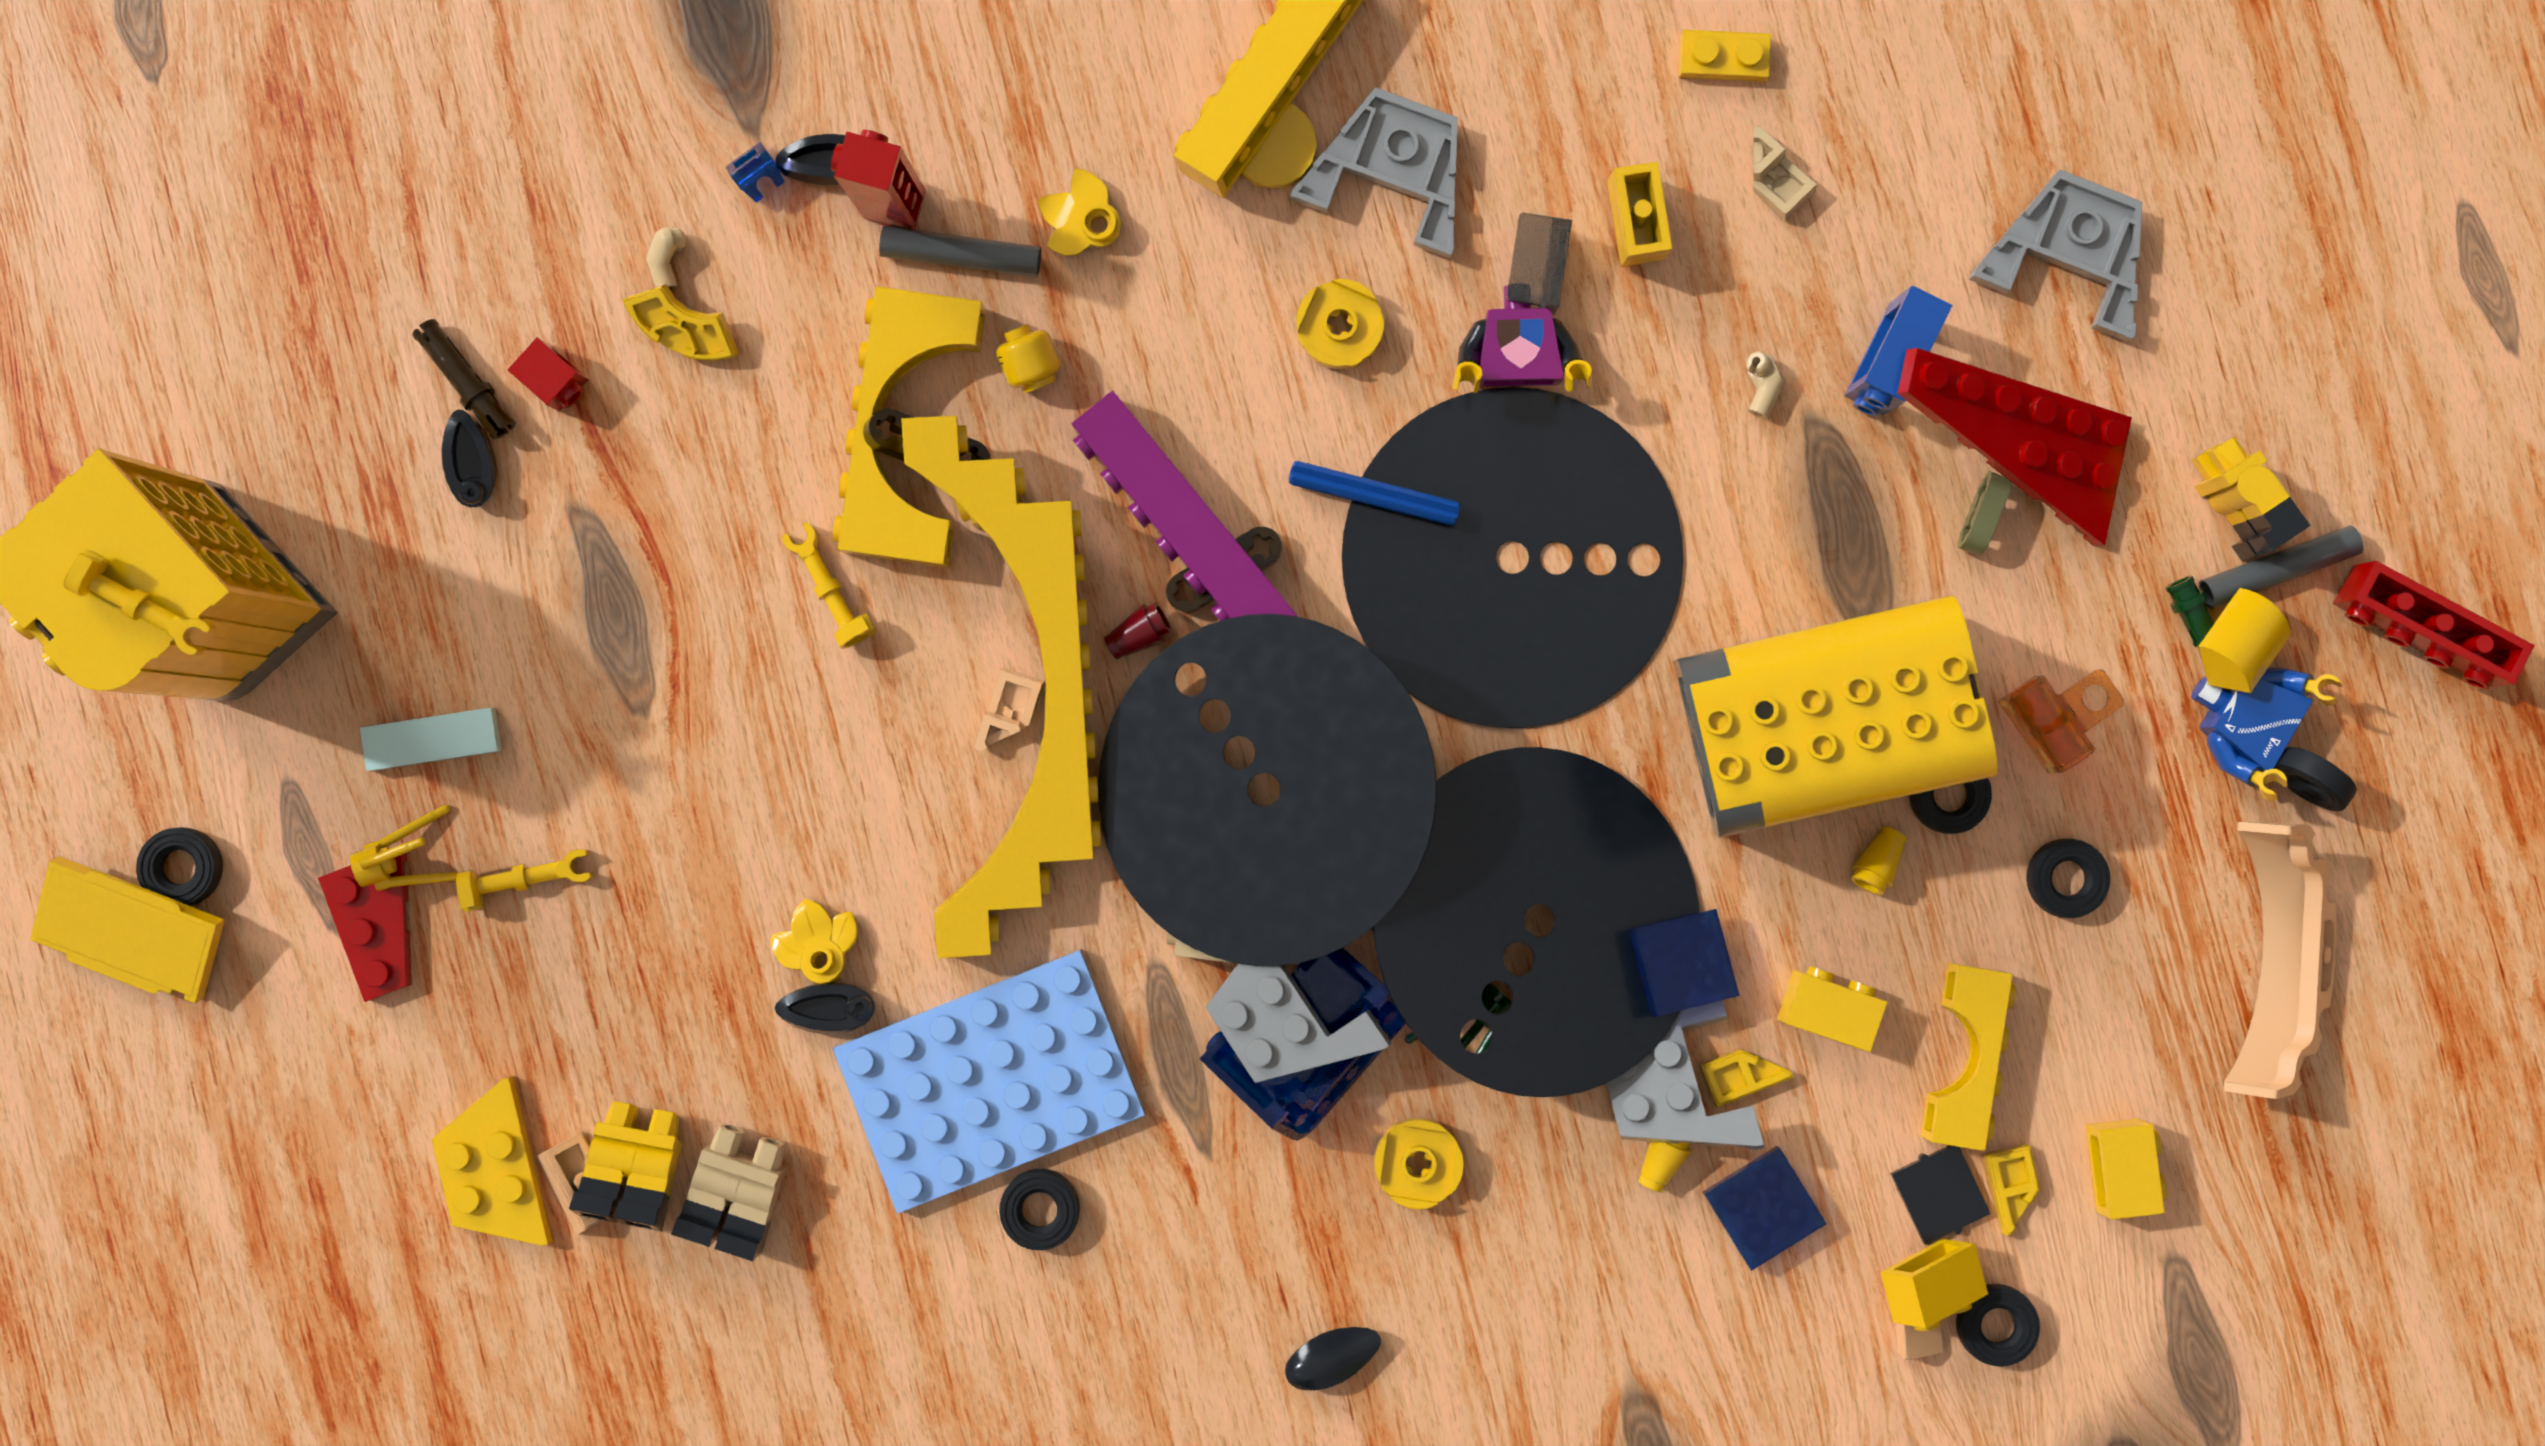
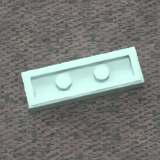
(430, 739)

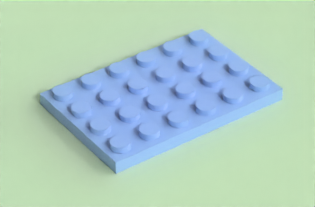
(989, 1081)

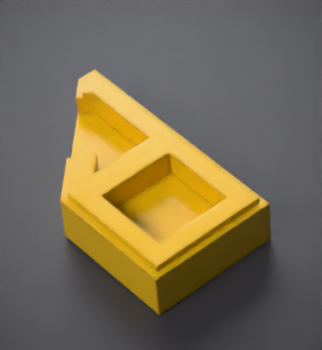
(1740, 1075)
(2012, 1183)

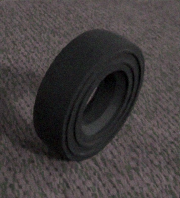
(2316, 779)
(1965, 818)
(202, 849)
(2095, 878)
(1033, 1236)
(2017, 1345)

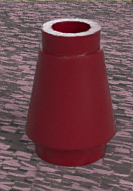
(1139, 631)

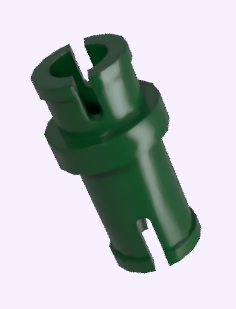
(2191, 606)

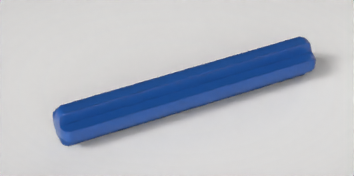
(1374, 493)

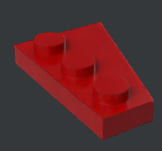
(372, 930)

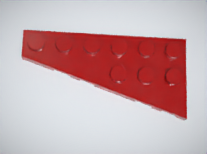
(2032, 436)

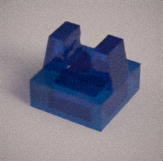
(751, 167)

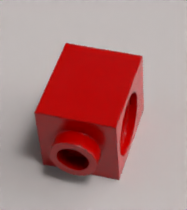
(548, 375)

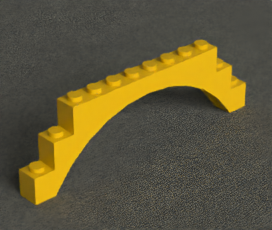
(1056, 809)

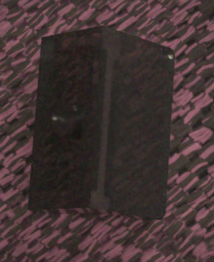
(1539, 260)

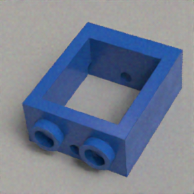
(1908, 323)

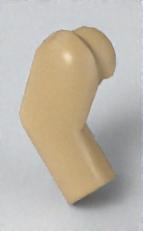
(660, 254)
(1767, 382)

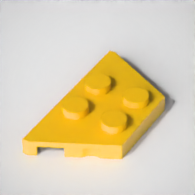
(491, 1169)

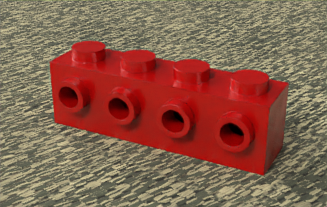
(878, 179)
(2433, 625)

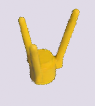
(378, 861)

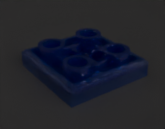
(1684, 963)
(1764, 1208)

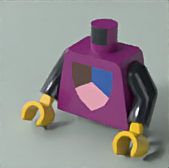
(1519, 349)

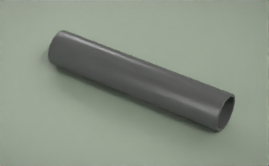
(960, 251)
(2283, 565)

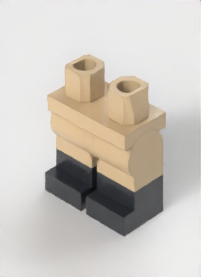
(738, 1178)

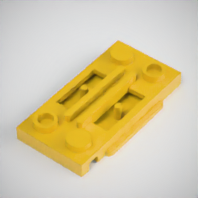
(126, 930)

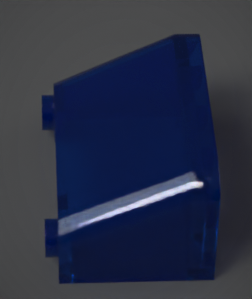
(1296, 1103)

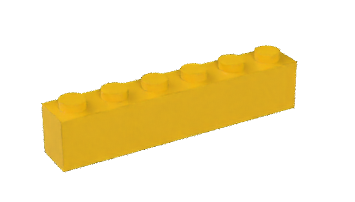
(1259, 90)

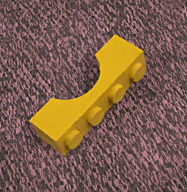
(1962, 1110)

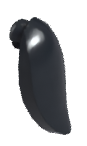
(810, 159)
(468, 460)
(826, 1008)
(1331, 1358)

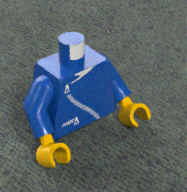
(2254, 728)

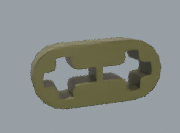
(1984, 513)

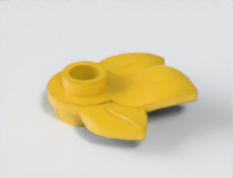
(1075, 213)
(814, 935)

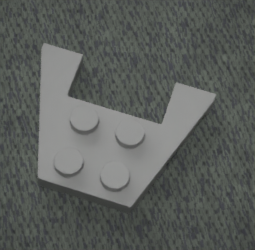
(1401, 149)
(2082, 231)
(1279, 1030)
(1662, 1099)

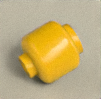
(1028, 358)

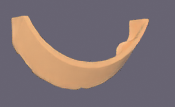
(2295, 959)

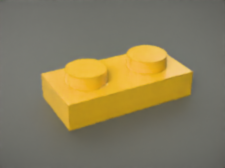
(1724, 55)

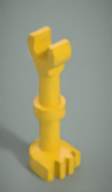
(88, 575)
(851, 629)
(471, 887)

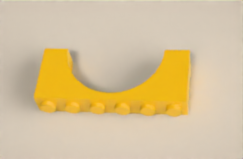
(902, 335)

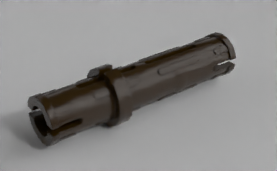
(474, 393)

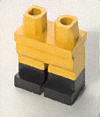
(2248, 498)
(630, 1169)

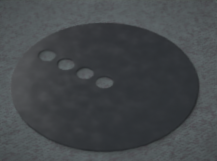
(1531, 640)
(1349, 808)
(1519, 835)

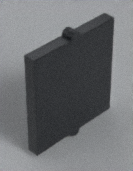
(1940, 1193)

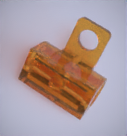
(2056, 722)

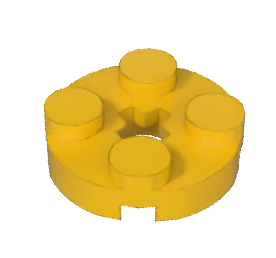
(1328, 301)
(1435, 1182)

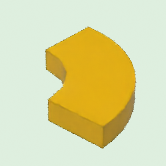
(680, 328)

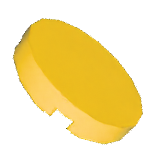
(1285, 152)

